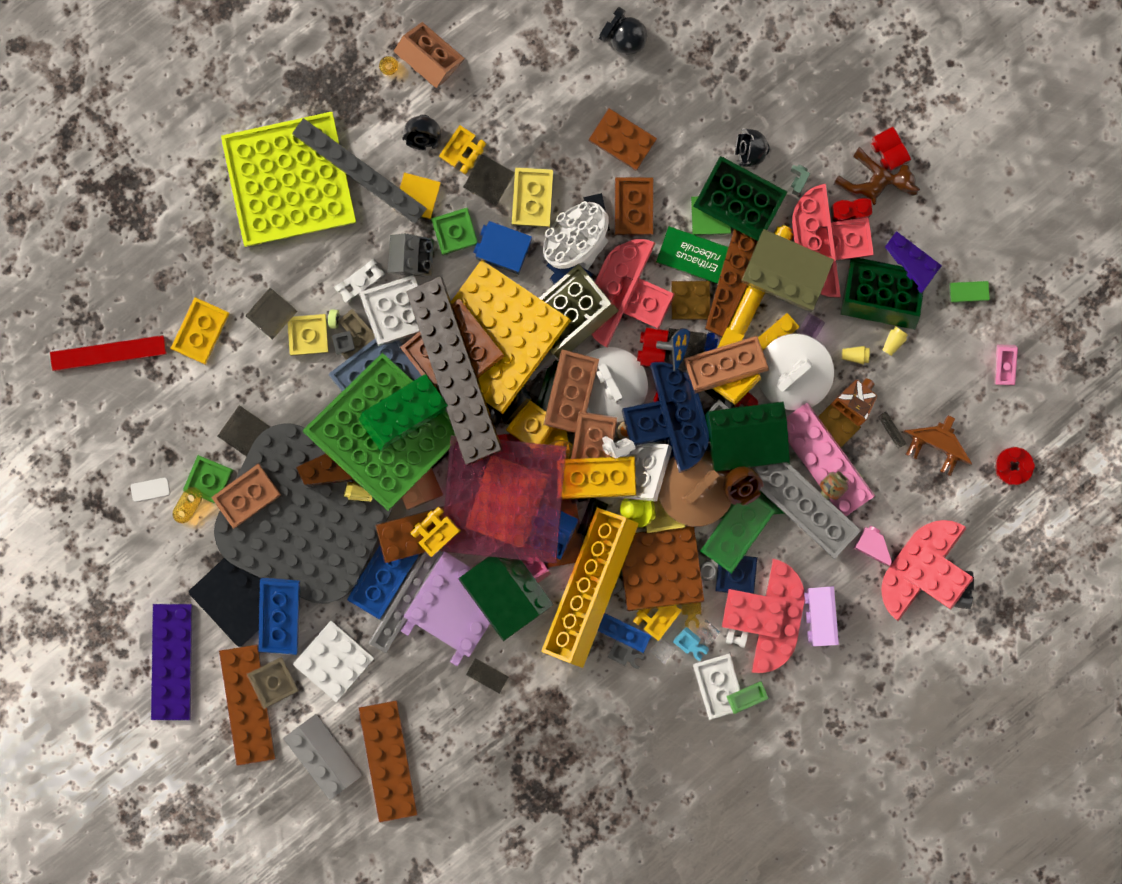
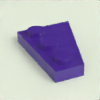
(914, 260)

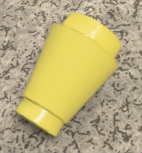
(894, 341)
(856, 354)
(356, 492)

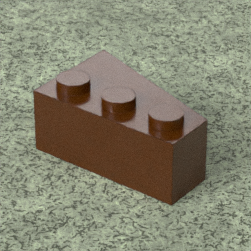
(322, 471)

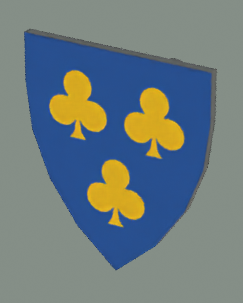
(678, 346)

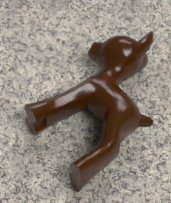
(903, 180)

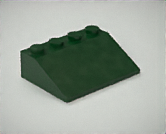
(740, 198)
(881, 294)
(748, 436)
(505, 594)

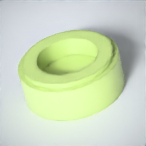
(333, 318)

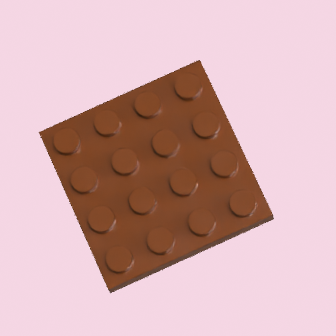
(480, 346)
(662, 570)

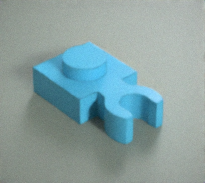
(689, 642)

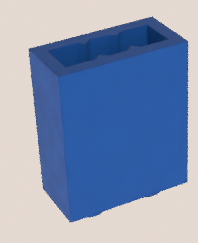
(503, 247)

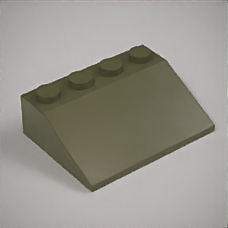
(787, 271)
(583, 303)

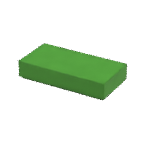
(969, 291)
(747, 697)

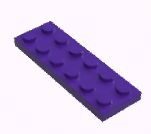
(171, 662)

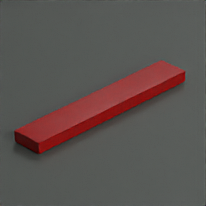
(108, 353)

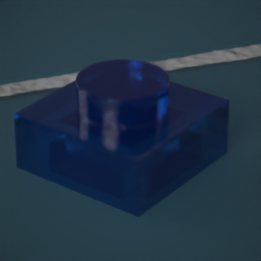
(711, 342)

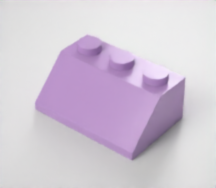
(821, 616)

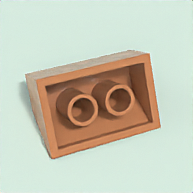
(428, 54)
(423, 491)

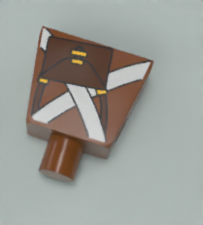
(856, 401)

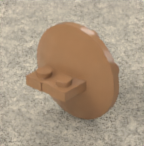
(694, 495)

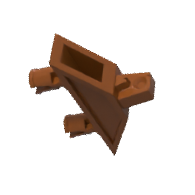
(941, 439)

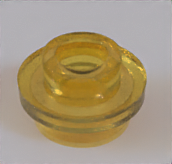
(388, 59)

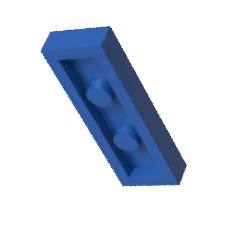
(624, 633)

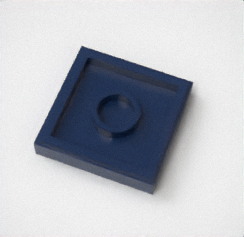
(740, 579)

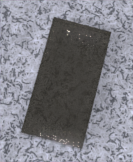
(892, 430)
(487, 675)

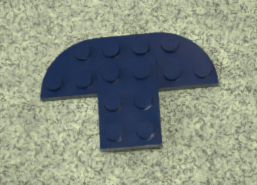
(673, 417)

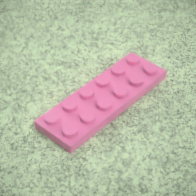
(823, 455)

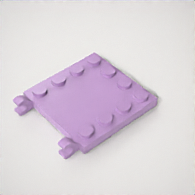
(447, 609)

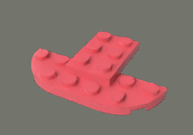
(833, 239)
(631, 295)
(924, 568)
(772, 616)

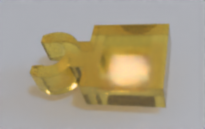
(691, 610)

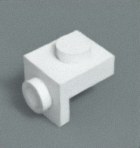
(618, 449)

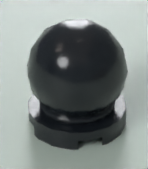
(626, 33)

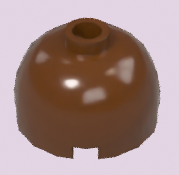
(742, 485)

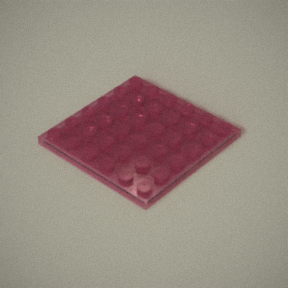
(506, 501)

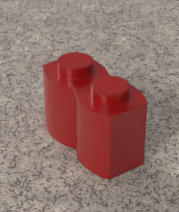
(890, 149)
(848, 210)
(649, 352)

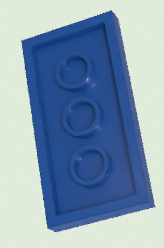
(380, 583)
(279, 616)

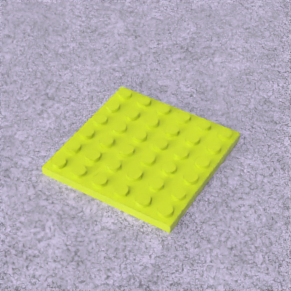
(284, 184)

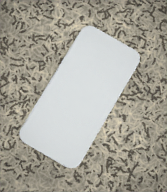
(149, 489)

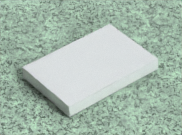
(716, 681)

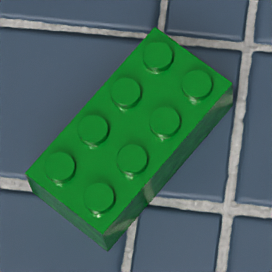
(402, 412)

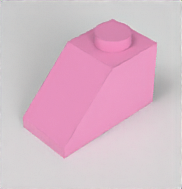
(873, 545)

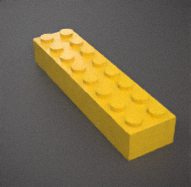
(590, 587)

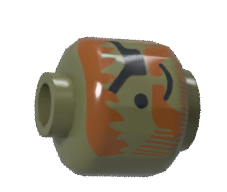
(834, 485)

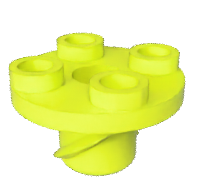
(638, 511)

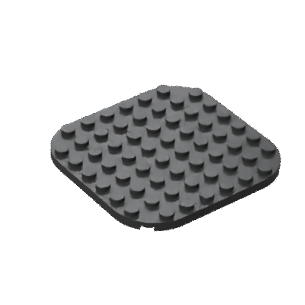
(306, 531)

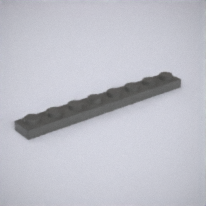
(359, 171)

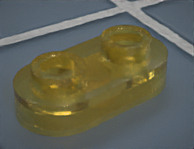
(187, 506)

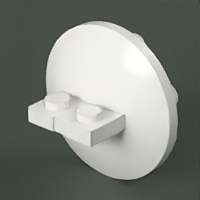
(578, 236)
(798, 371)
(617, 382)

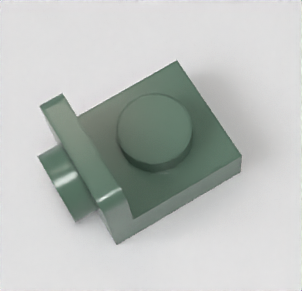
(799, 183)

